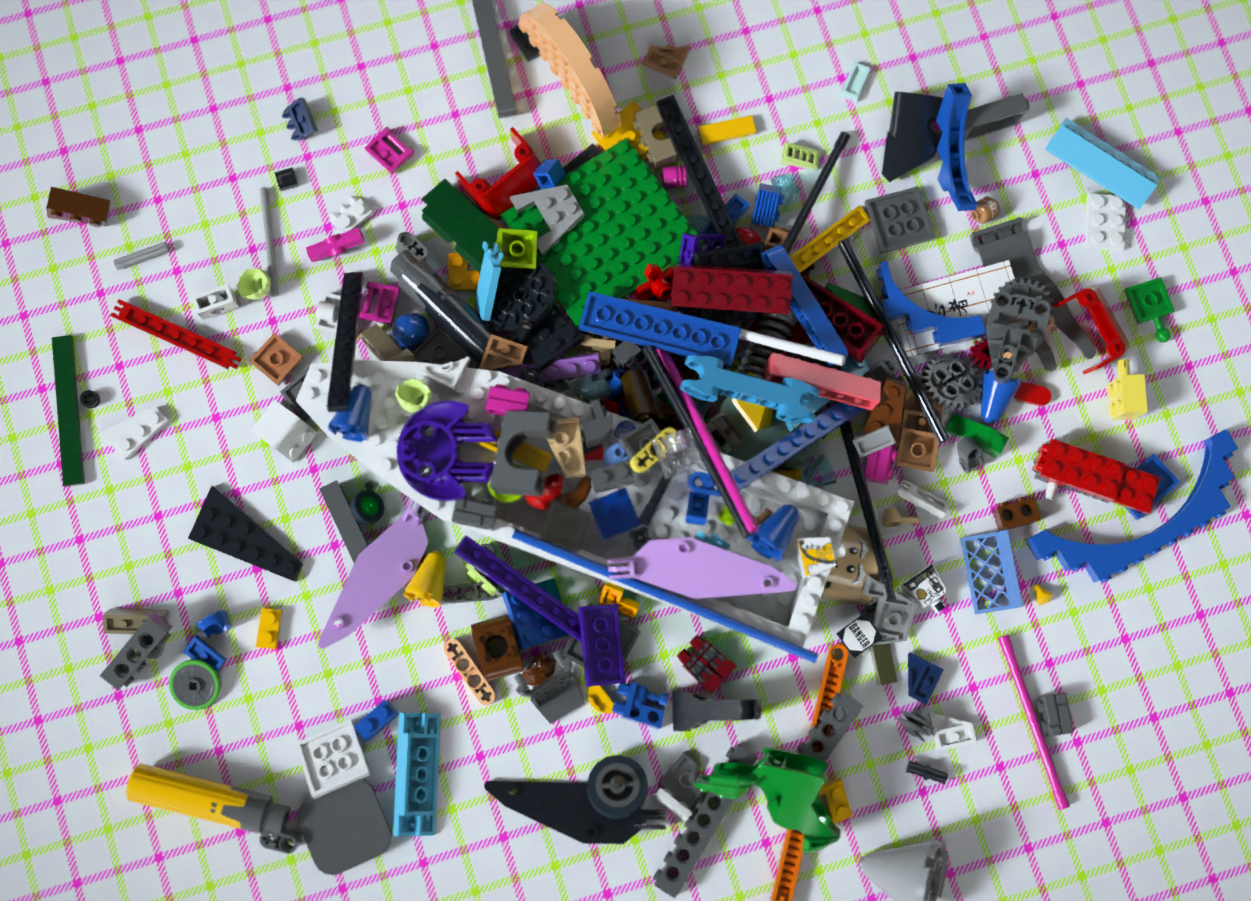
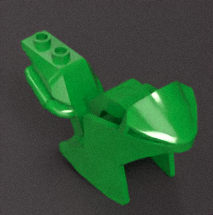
(790, 787)

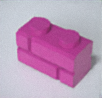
(503, 399)
(879, 465)

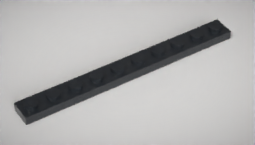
(698, 171)
(345, 343)

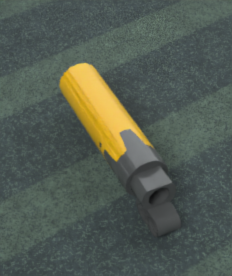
(214, 803)

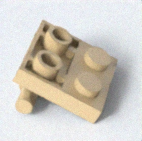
(603, 346)

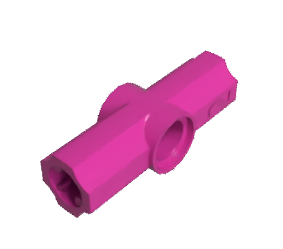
(335, 245)

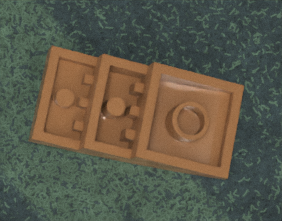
(917, 441)

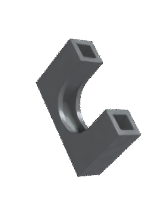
(517, 428)

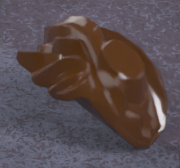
(540, 670)

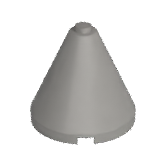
(908, 871)

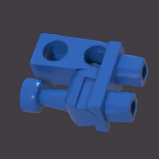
(635, 705)

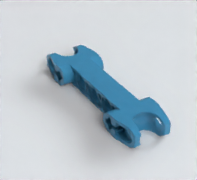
(717, 381)

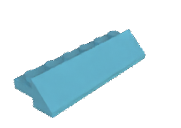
(1102, 163)
(416, 774)

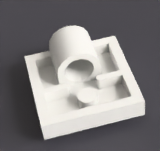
(327, 313)

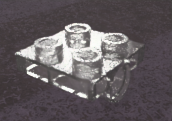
(677, 453)

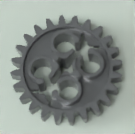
(960, 396)

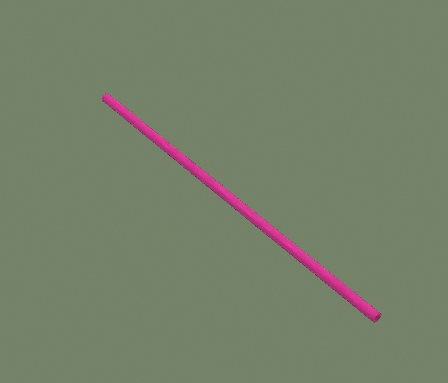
(708, 441)

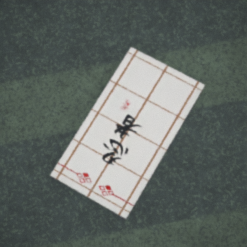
(958, 297)

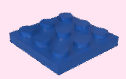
(528, 624)

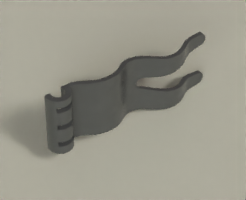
(1020, 253)

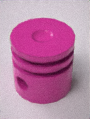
(674, 177)

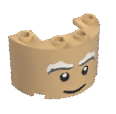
(850, 573)

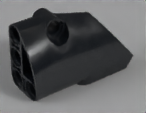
(910, 133)

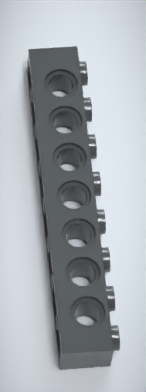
(673, 885)

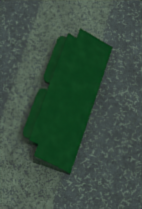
(459, 221)

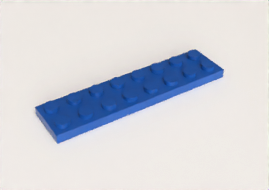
(659, 328)

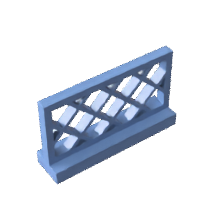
(1008, 568)

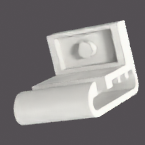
(283, 431)

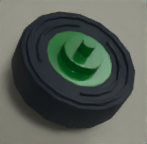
(367, 507)

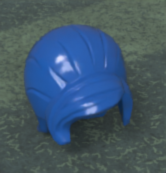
(410, 330)

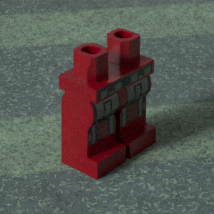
(704, 657)

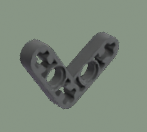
(455, 599)

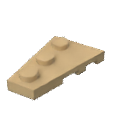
(568, 447)

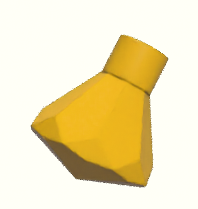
(1042, 596)

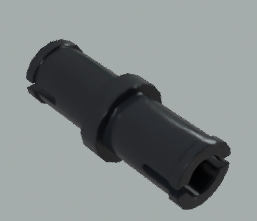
(927, 772)

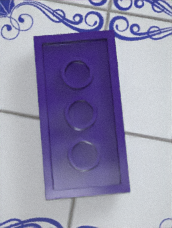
(601, 645)

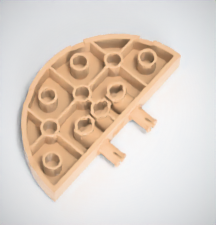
(572, 64)

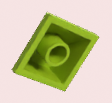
(517, 247)

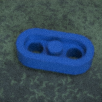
(707, 484)

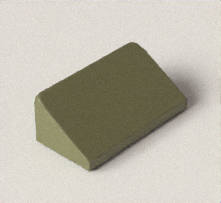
(883, 664)

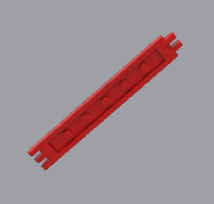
(175, 335)

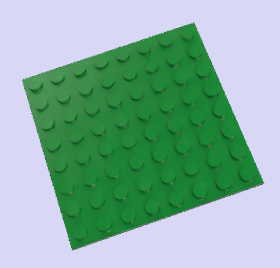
(623, 230)

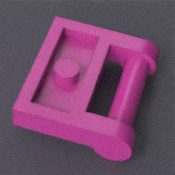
(385, 154)
(385, 304)

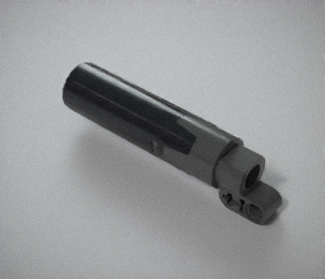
(439, 298)

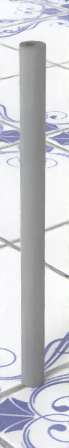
(269, 241)

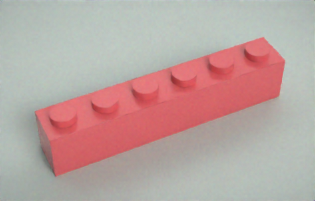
(829, 381)

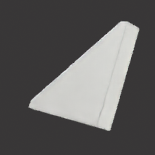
(448, 374)

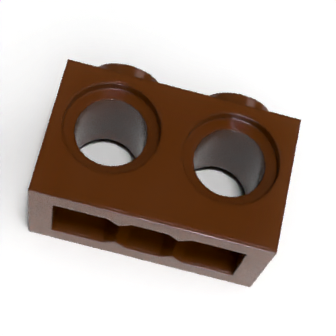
(1017, 518)

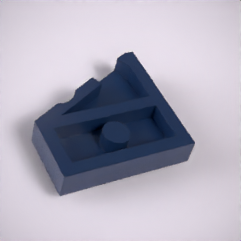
(921, 678)

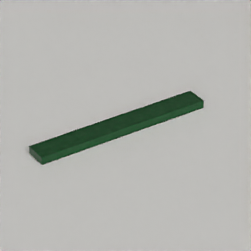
(68, 411)

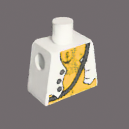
(817, 555)

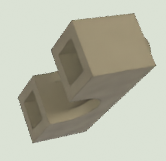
(659, 151)

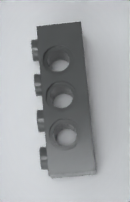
(120, 677)
(851, 709)

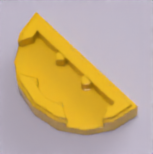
(600, 699)

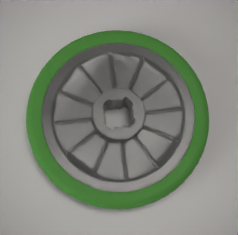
(194, 697)

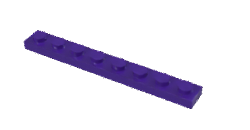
(519, 586)

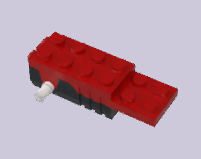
(1093, 475)

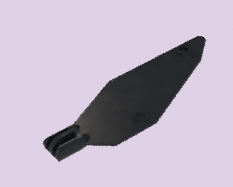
(569, 811)

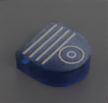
(623, 428)

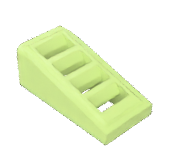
(798, 162)

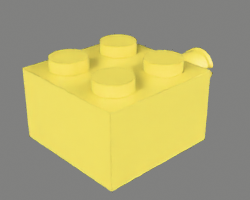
(1127, 394)

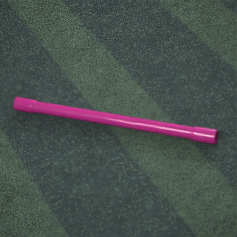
(1057, 790)

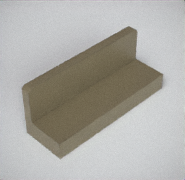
(127, 620)

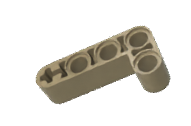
(383, 346)

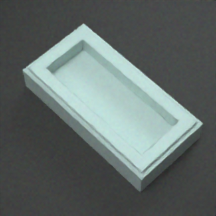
(855, 81)

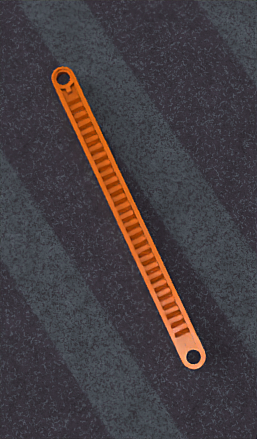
(792, 846)

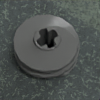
(914, 724)

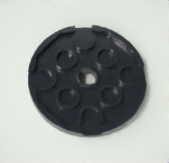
(539, 296)

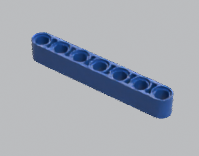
(805, 305)

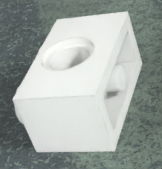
(214, 301)

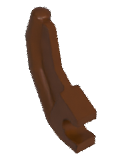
(579, 494)

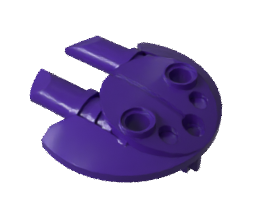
(441, 451)

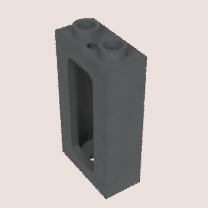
(995, 116)

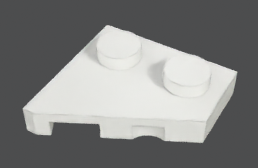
(951, 732)

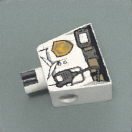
(926, 588)

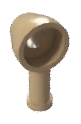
(892, 518)

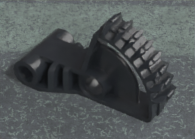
(692, 711)

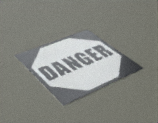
(859, 635)

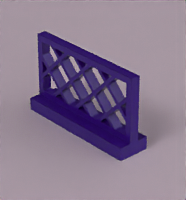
(691, 244)

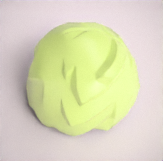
(254, 284)
(414, 395)

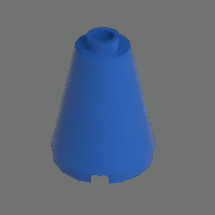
(996, 396)
(355, 422)
(775, 533)

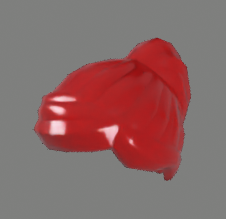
(552, 489)

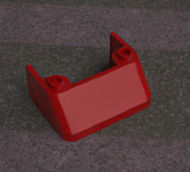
(496, 198)
(1105, 321)

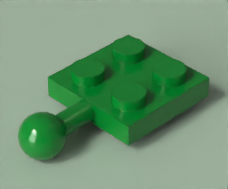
(1151, 302)

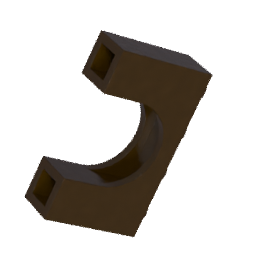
(643, 402)

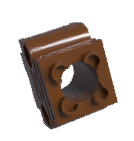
(500, 667)

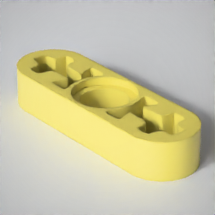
(645, 451)

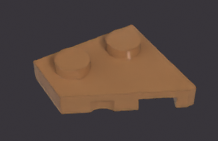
(666, 59)
(502, 354)

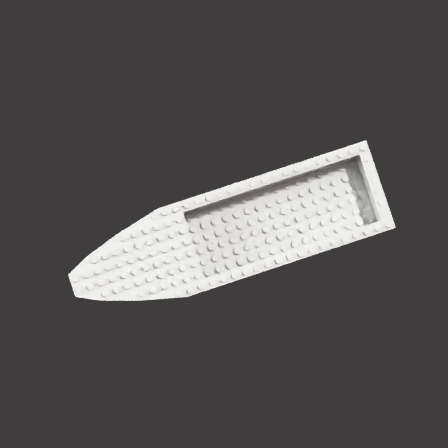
(777, 613)

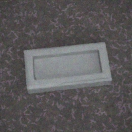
(874, 441)

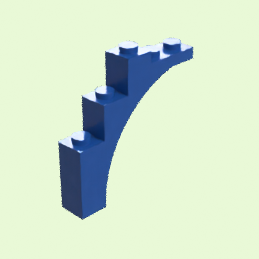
(951, 146)
(946, 329)

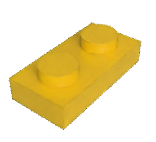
(269, 628)

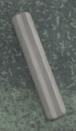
(141, 256)

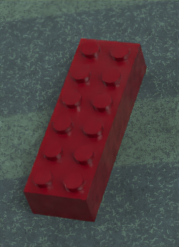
(731, 288)
(853, 326)

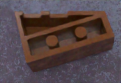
(77, 207)
(888, 409)

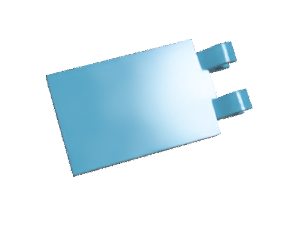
(488, 281)

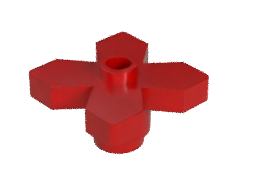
(658, 284)

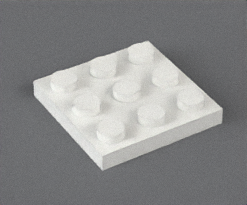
(332, 759)

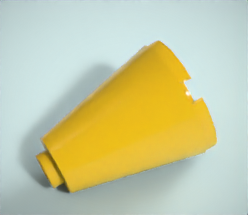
(428, 581)

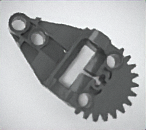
(1017, 341)

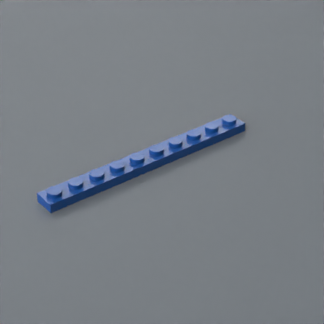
(793, 444)

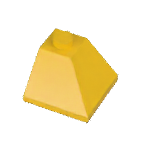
(756, 415)

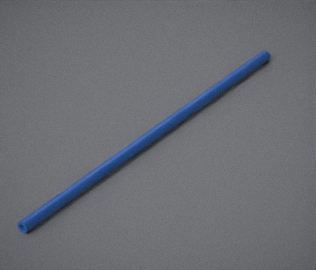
(667, 596)

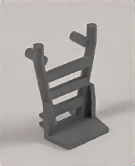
(556, 695)

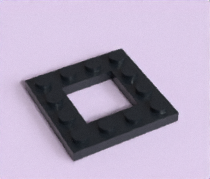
(730, 257)

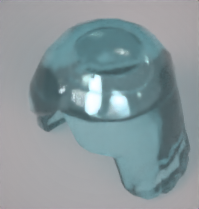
(789, 189)
(824, 471)

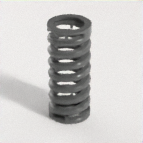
(780, 330)

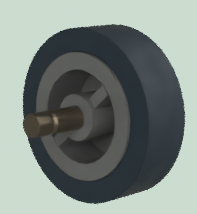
(617, 787)

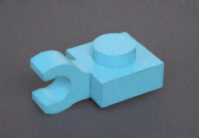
(714, 540)

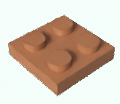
(276, 359)

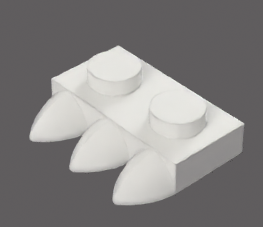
(351, 216)

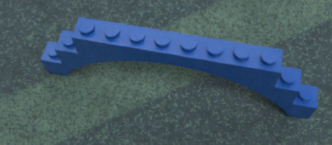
(1201, 505)

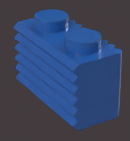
(766, 205)
(376, 720)

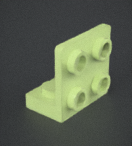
(475, 574)

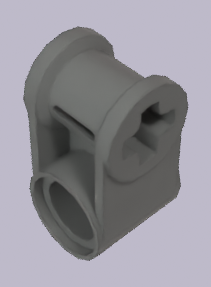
(969, 454)

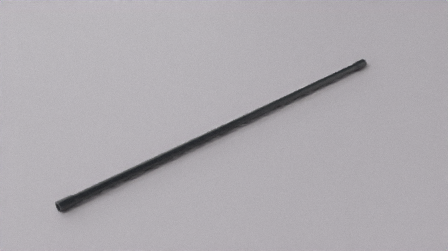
(842, 140)

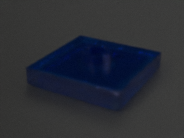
(614, 514)

